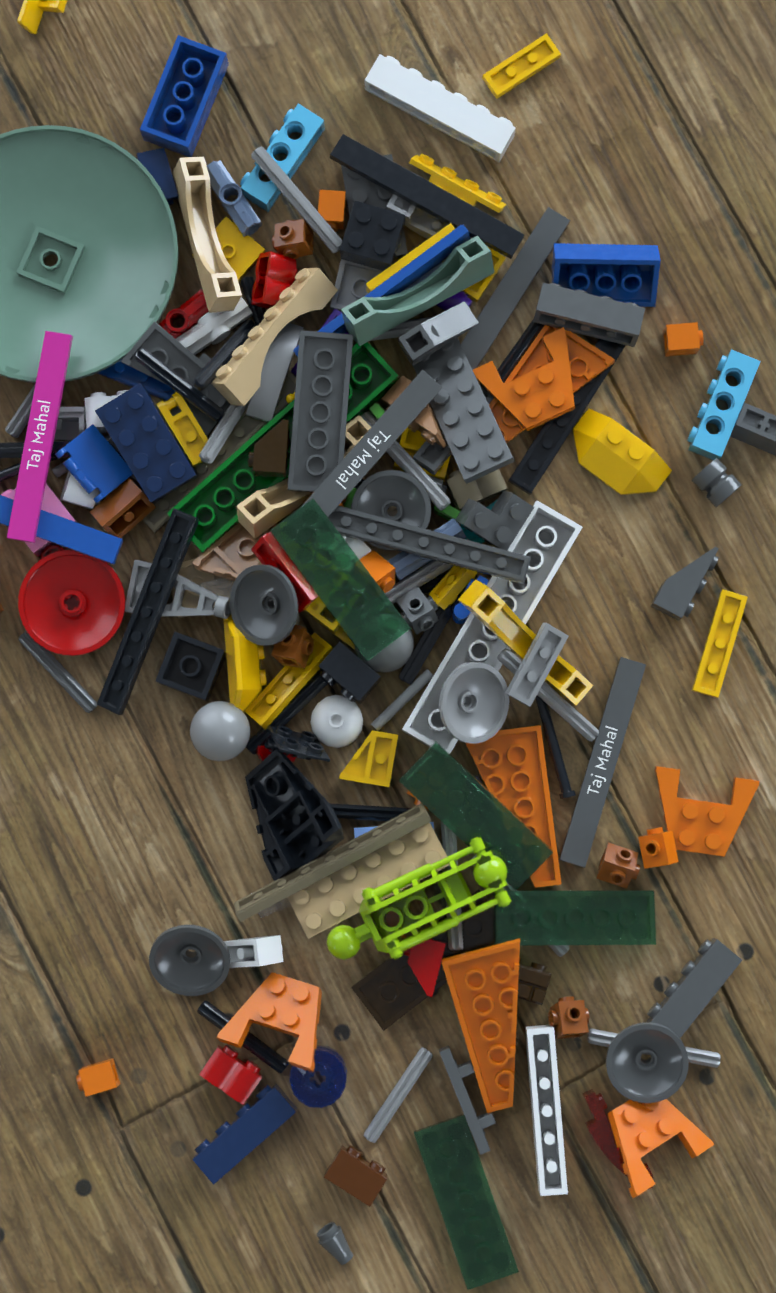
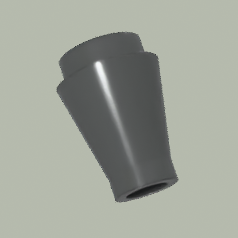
(334, 1241)

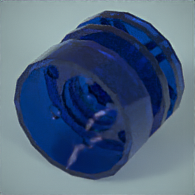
(316, 1095)

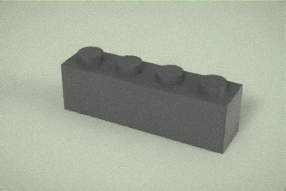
(589, 314)
(695, 988)

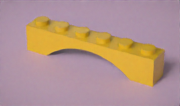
(518, 637)

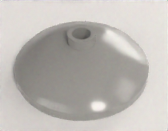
(484, 704)

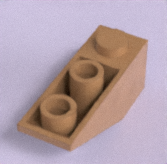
(424, 422)

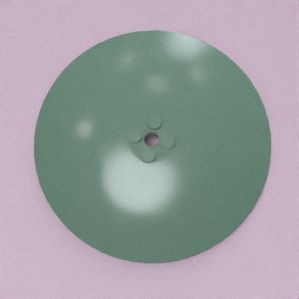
(112, 240)

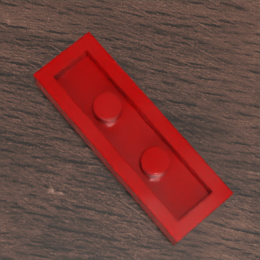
(271, 553)

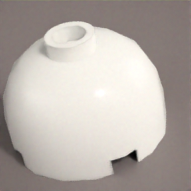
(336, 721)

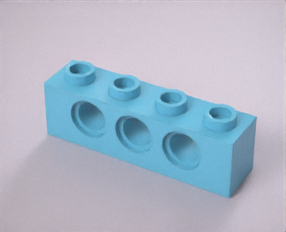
(297, 120)
(744, 370)

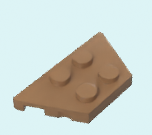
(230, 554)

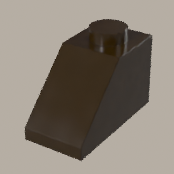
(271, 452)

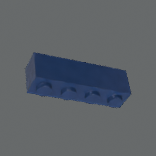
(245, 1133)

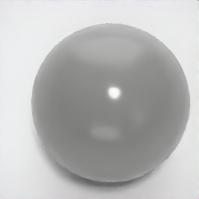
(392, 656)
(220, 731)

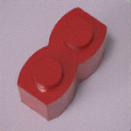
(273, 276)
(231, 1074)

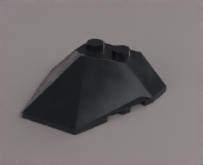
(291, 815)

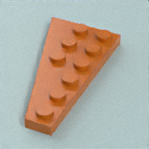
(585, 364)
(486, 1004)

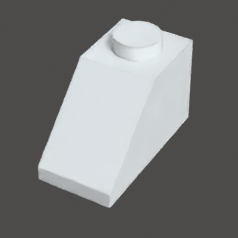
(255, 951)

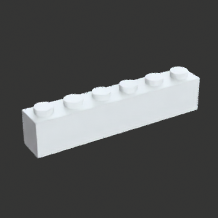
(439, 107)
(546, 1110)

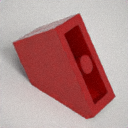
(426, 962)

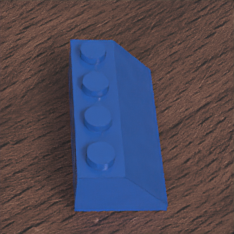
(609, 270)

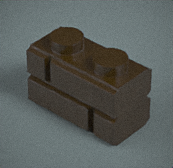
(533, 982)

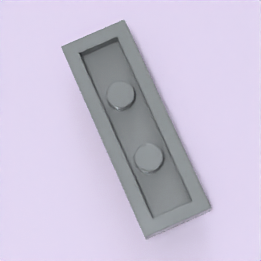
(536, 664)

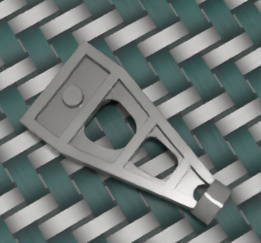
(206, 599)

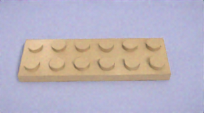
(340, 894)

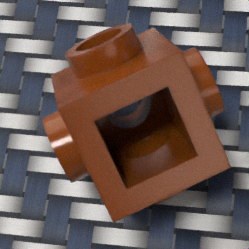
(293, 238)
(295, 648)
(618, 865)
(569, 1018)

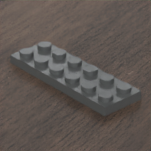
(319, 408)
(465, 413)

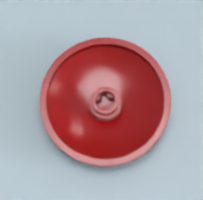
(71, 603)

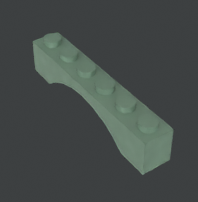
(377, 315)

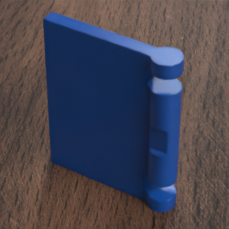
(95, 463)

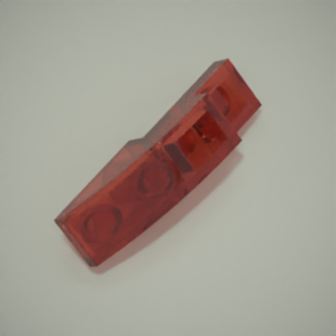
(602, 1132)

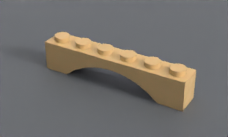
(215, 274)
(242, 374)
(272, 504)

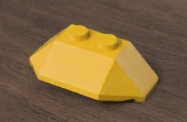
(617, 455)
(243, 666)

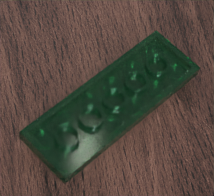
(340, 579)
(474, 812)
(577, 918)
(466, 1201)

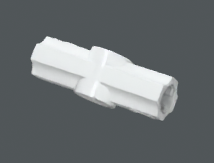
(214, 327)

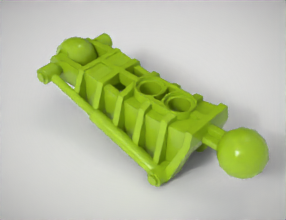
(488, 872)

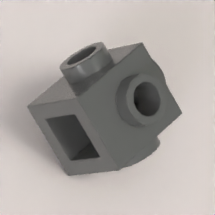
(418, 610)

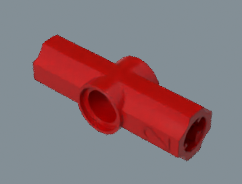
(191, 311)

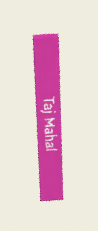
(40, 437)

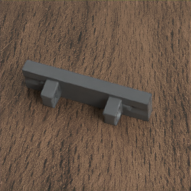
(476, 1123)

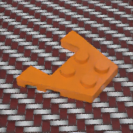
(538, 394)
(702, 824)
(284, 1007)
(645, 1126)

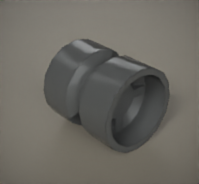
(716, 482)

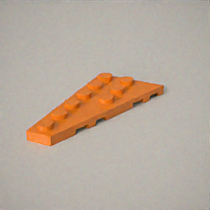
(516, 774)

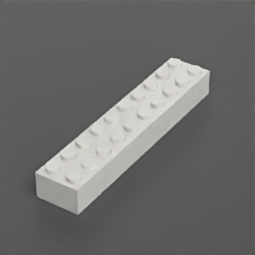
(546, 540)

